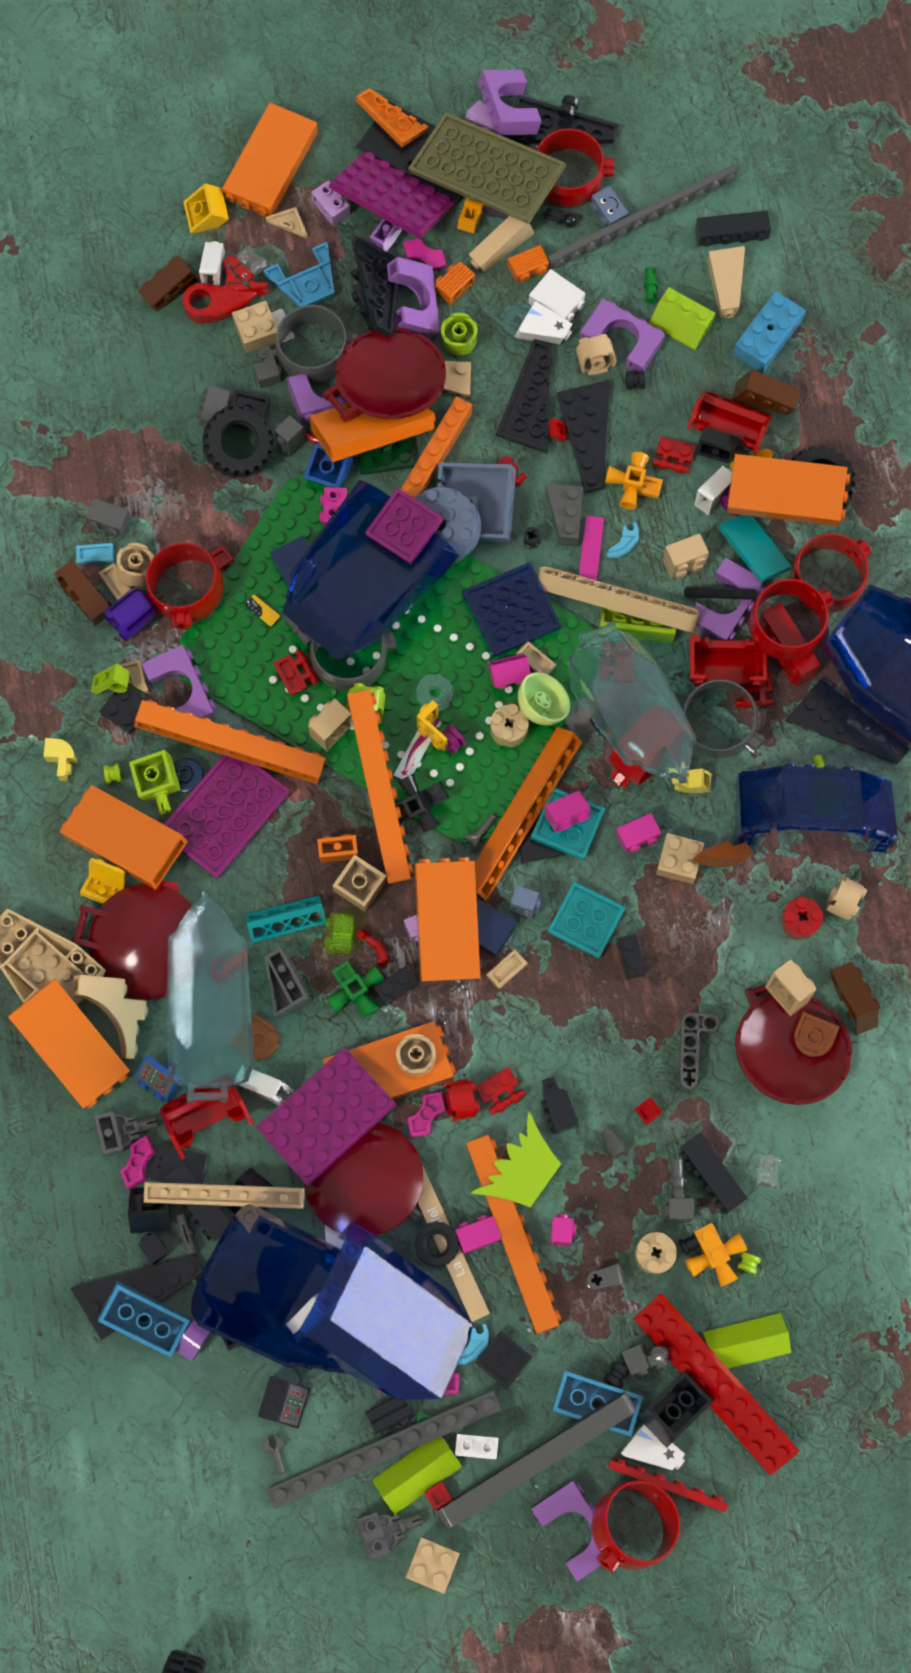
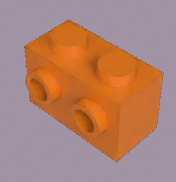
(337, 848)

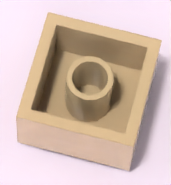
(255, 326)
(685, 556)
(330, 724)
(677, 858)
(359, 883)
(791, 987)
(432, 1565)

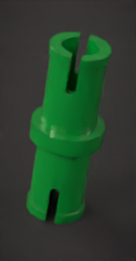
(650, 285)

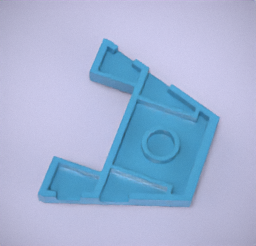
(309, 285)

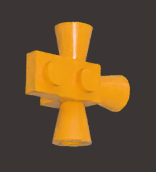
(634, 481)
(715, 1254)

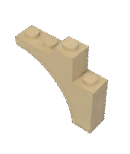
(124, 1013)

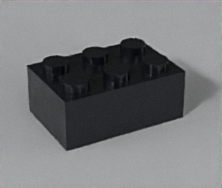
(675, 1409)

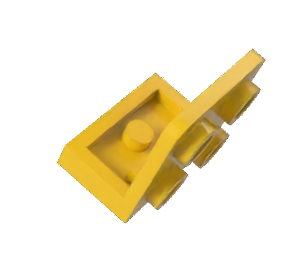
(425, 718)
(103, 881)

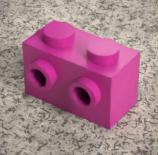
(331, 500)
(508, 670)
(567, 811)
(638, 833)
(562, 1230)
(478, 1234)

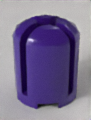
(130, 613)

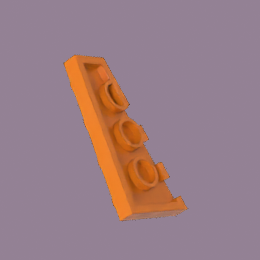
(396, 123)

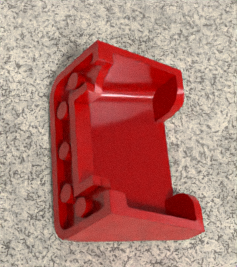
(726, 660)

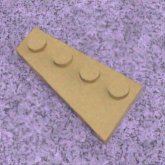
(458, 378)

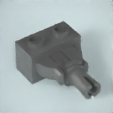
(116, 1130)
(678, 1208)
(379, 1532)

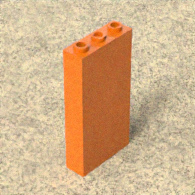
(270, 160)
(364, 432)
(788, 490)
(123, 836)
(447, 920)
(69, 1044)
(381, 1062)

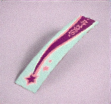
(414, 753)

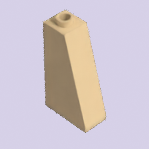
(500, 243)
(726, 278)

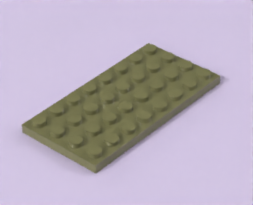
(487, 167)

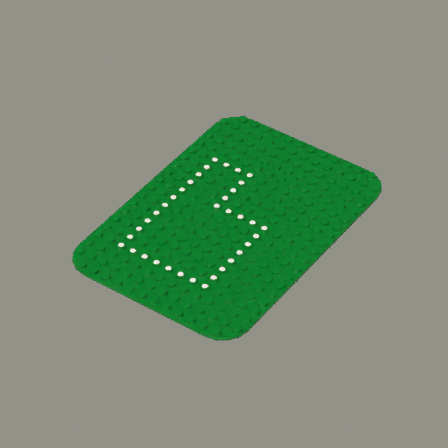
(432, 637)

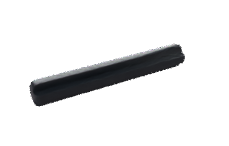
(720, 593)

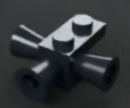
(420, 802)

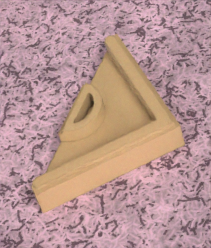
(289, 221)
(137, 676)

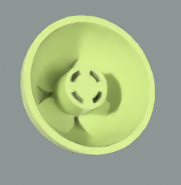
(543, 699)

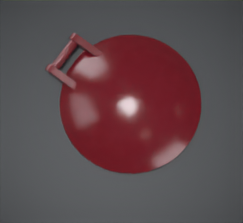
(387, 375)
(132, 936)
(773, 1061)
(369, 1184)

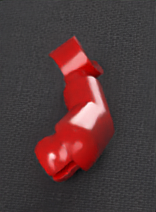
(376, 944)

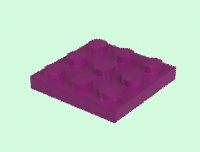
(404, 526)

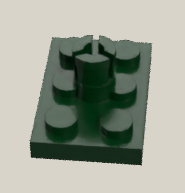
(387, 458)

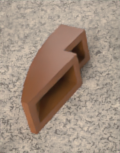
(724, 855)

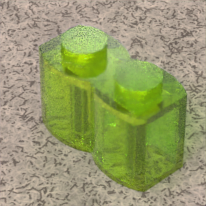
(340, 934)

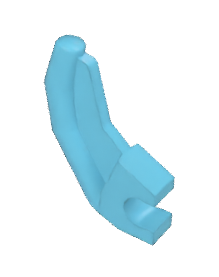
(626, 544)
(476, 1346)

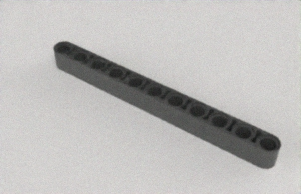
(536, 1460)

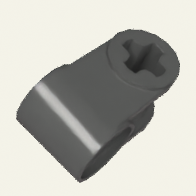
(609, 1277)

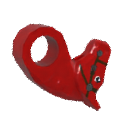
(235, 295)

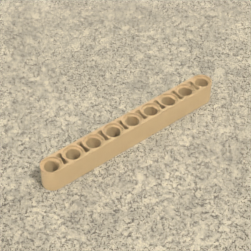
(618, 599)

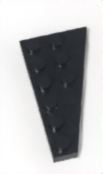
(599, 129)
(378, 290)
(528, 408)
(586, 424)
(154, 1281)

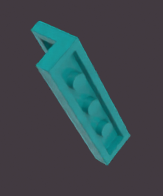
(285, 912)

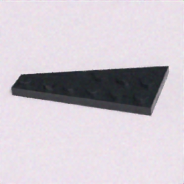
(840, 720)

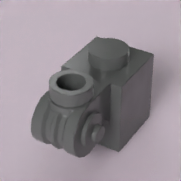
(267, 371)
(639, 1360)

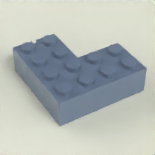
(491, 492)

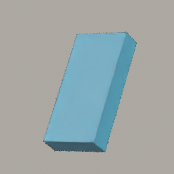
(95, 554)

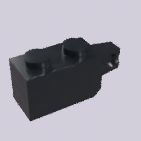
(720, 446)
(558, 1106)

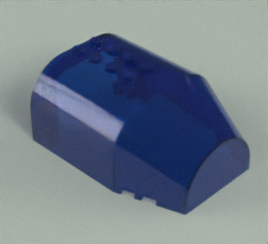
(874, 656)
(259, 1282)

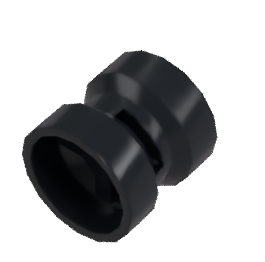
(568, 107)
(635, 380)
(616, 1374)

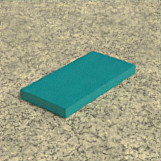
(755, 547)

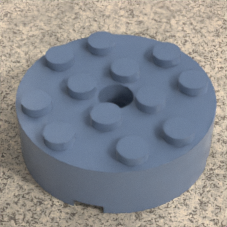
(460, 515)

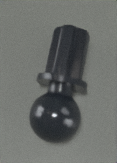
(569, 220)

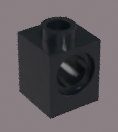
(153, 1248)

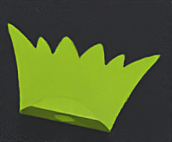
(526, 1172)

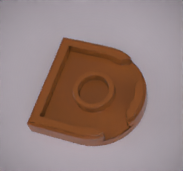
(814, 1035)
(264, 1038)

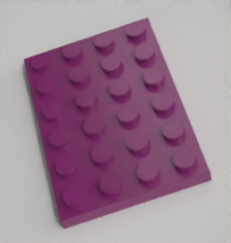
(392, 194)
(226, 812)
(326, 1116)

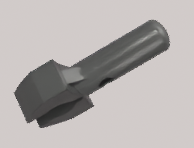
(275, 1453)

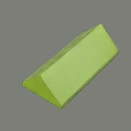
(637, 626)
(749, 1341)
(416, 1473)

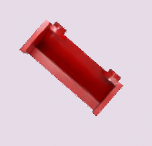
(730, 418)
(186, 1118)

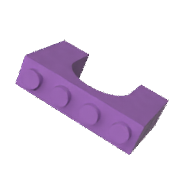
(505, 118)
(420, 280)
(610, 316)
(305, 400)
(723, 625)
(179, 663)
(564, 1500)

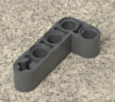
(693, 1052)

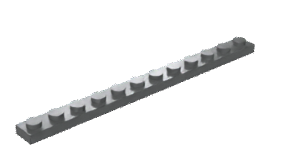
(643, 216)
(384, 1449)

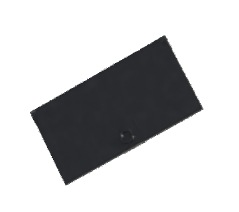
(386, 148)

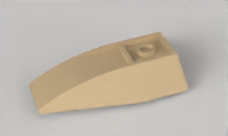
(36, 956)

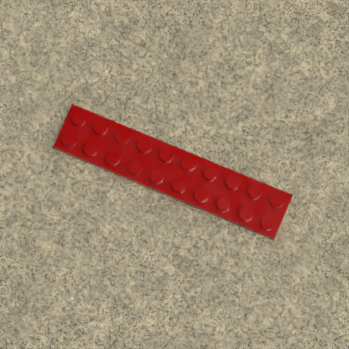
(729, 1397)

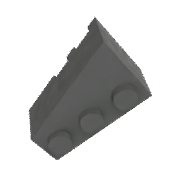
(565, 510)
(285, 983)

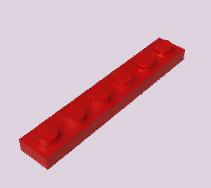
(676, 1487)

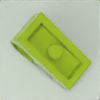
(112, 678)

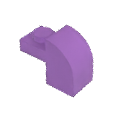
(192, 1341)

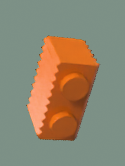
(528, 264)
(454, 282)

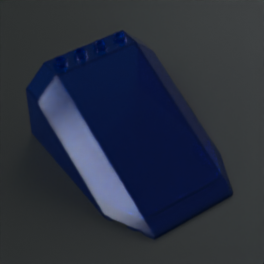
(352, 587)
(385, 1321)

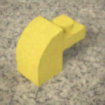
(61, 752)
(697, 782)

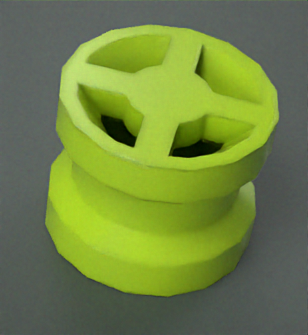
(112, 773)
(749, 1263)

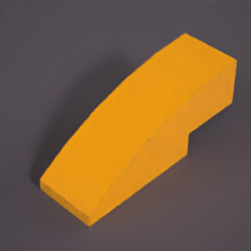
(470, 215)

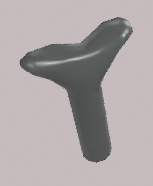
(475, 837)

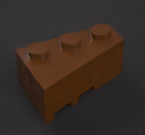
(168, 283)
(765, 393)
(82, 592)
(856, 997)

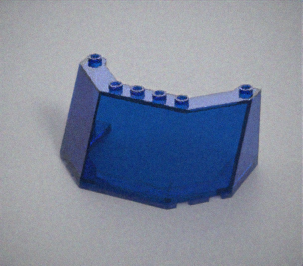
(815, 801)

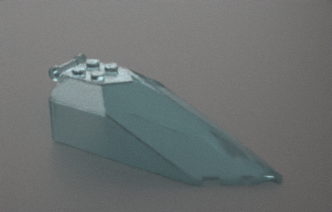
(631, 702)
(208, 1003)

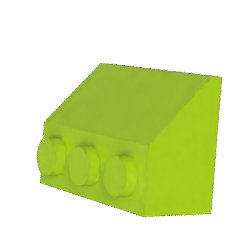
(682, 318)

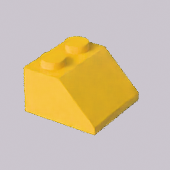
(206, 209)

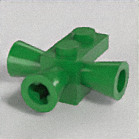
(354, 989)

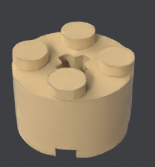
(595, 354)
(132, 564)
(508, 736)
(845, 897)
(406, 1049)
(659, 1242)

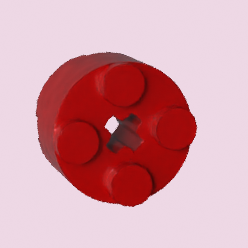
(801, 907)
(460, 1100)

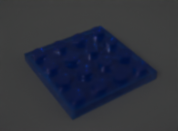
(511, 609)

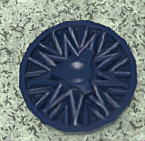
(188, 773)

